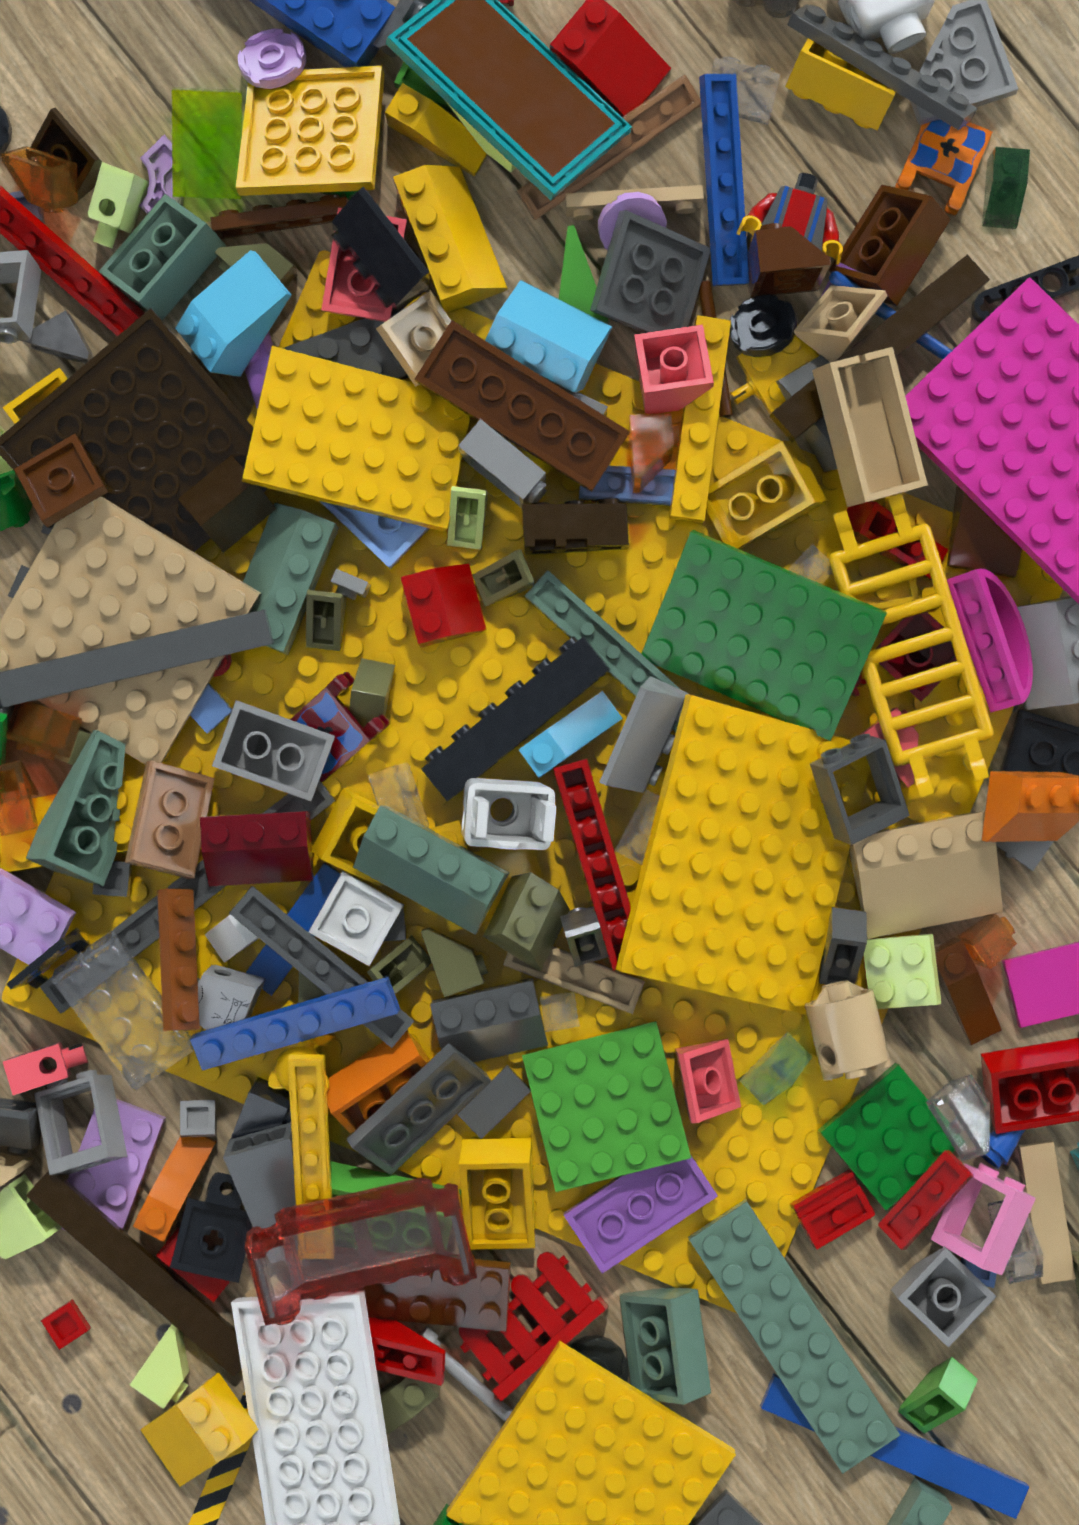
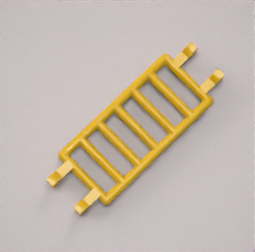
(952, 632)

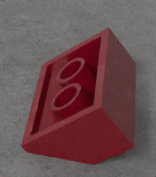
(257, 848)

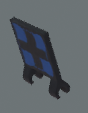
(32, 973)

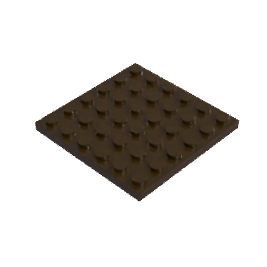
(146, 423)

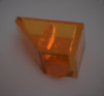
(43, 178)
(650, 446)
(989, 940)

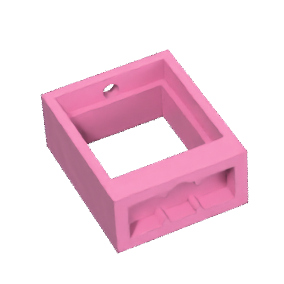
(1006, 1226)

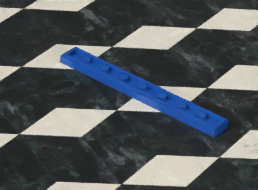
(923, 1460)

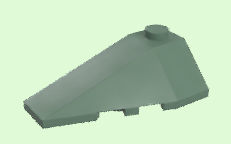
(81, 821)

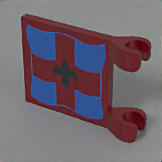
(331, 716)

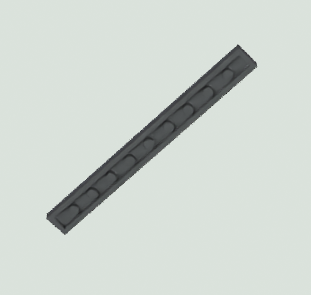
(142, 927)

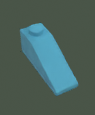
(570, 734)

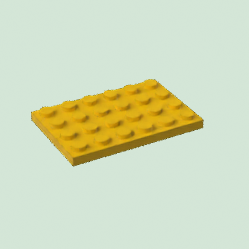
(355, 440)

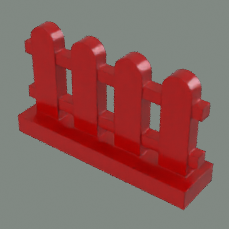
(549, 1321)

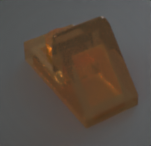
(16, 801)

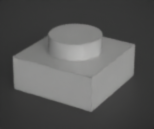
(350, 585)
(197, 1118)

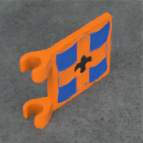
(946, 157)

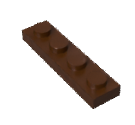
(269, 219)

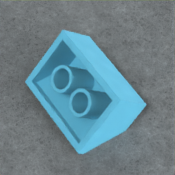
(549, 336)

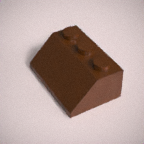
(892, 241)
(784, 262)

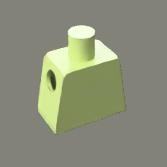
(117, 191)
(22, 1220)

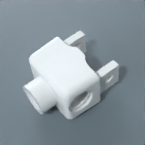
(893, 20)
(526, 828)

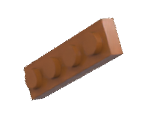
(178, 960)

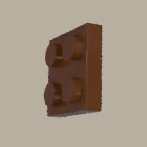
(61, 480)

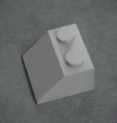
(943, 1294)

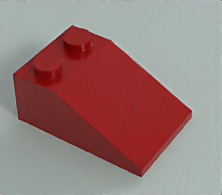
(610, 56)

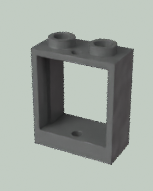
(875, 817)

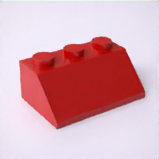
(1032, 1085)

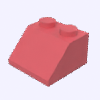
(672, 368)

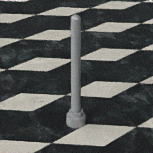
(470, 1381)

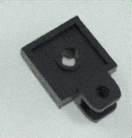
(199, 1219)

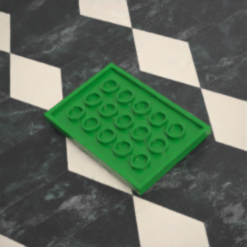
(762, 634)

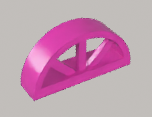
(994, 637)

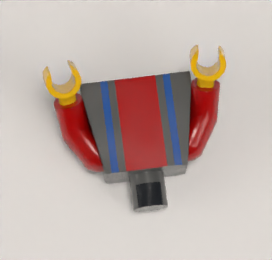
(801, 211)

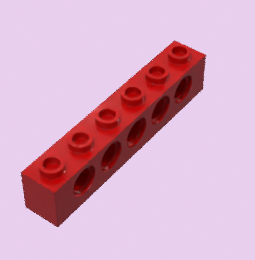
(595, 853)

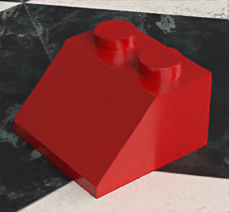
(443, 604)

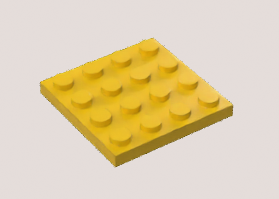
(312, 133)

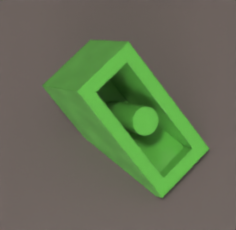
(939, 1395)

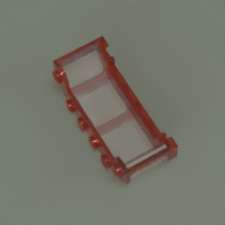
(358, 1243)

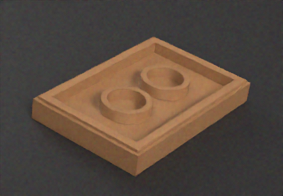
(168, 820)

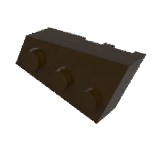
(575, 526)

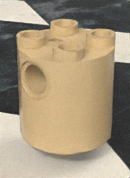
(847, 1031)

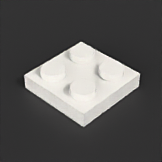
(356, 918)

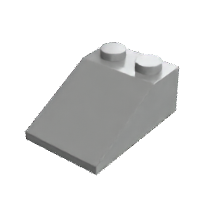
(273, 750)

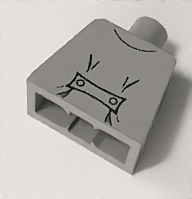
(226, 996)

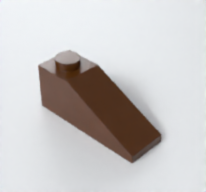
(965, 991)

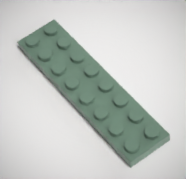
(794, 1336)

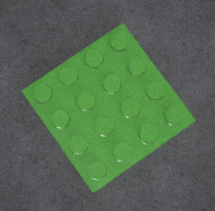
(606, 1106)

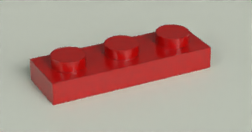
(925, 1200)

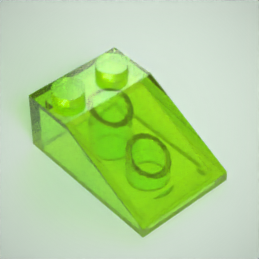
(206, 142)

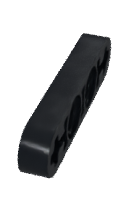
(993, 294)

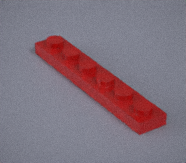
(66, 266)

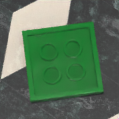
(887, 1136)

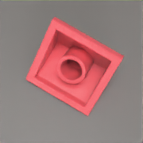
(708, 1079)

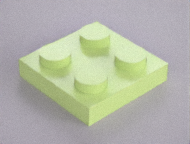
(902, 971)

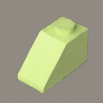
(164, 1370)

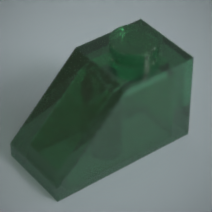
(1005, 187)

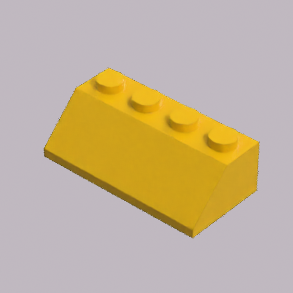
(449, 235)

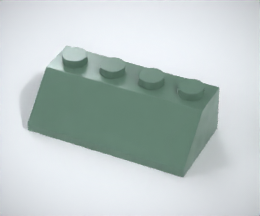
(287, 566)
(429, 868)

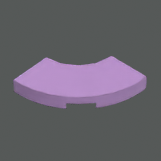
(159, 166)

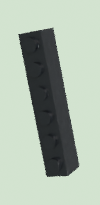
(515, 718)

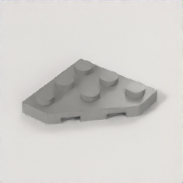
(969, 58)

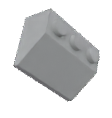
(1054, 647)
(645, 737)

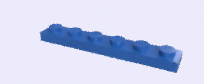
(724, 179)
(295, 1023)

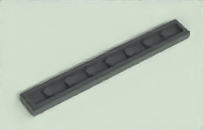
(135, 658)

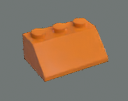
(1030, 806)
(372, 1080)

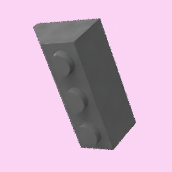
(491, 1020)
(19, 1125)

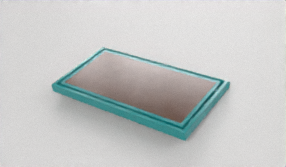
(510, 89)

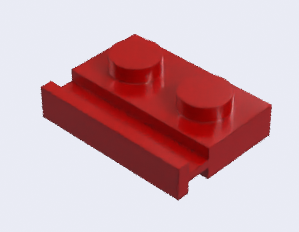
(832, 1209)

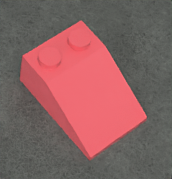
(346, 289)

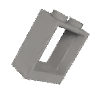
(21, 269)
(503, 464)
(55, 1129)

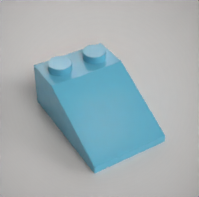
(233, 315)

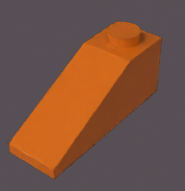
(174, 1186)

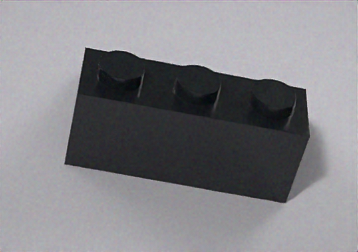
(380, 251)

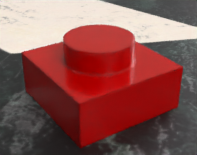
(66, 1324)

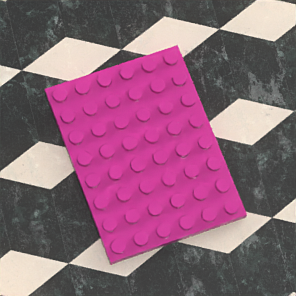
(1007, 426)

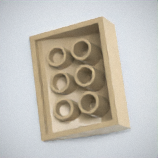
(926, 874)

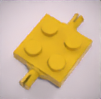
(763, 373)

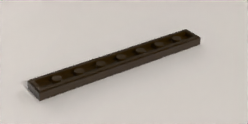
(898, 331)
(138, 1269)

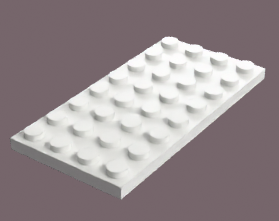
(317, 1413)

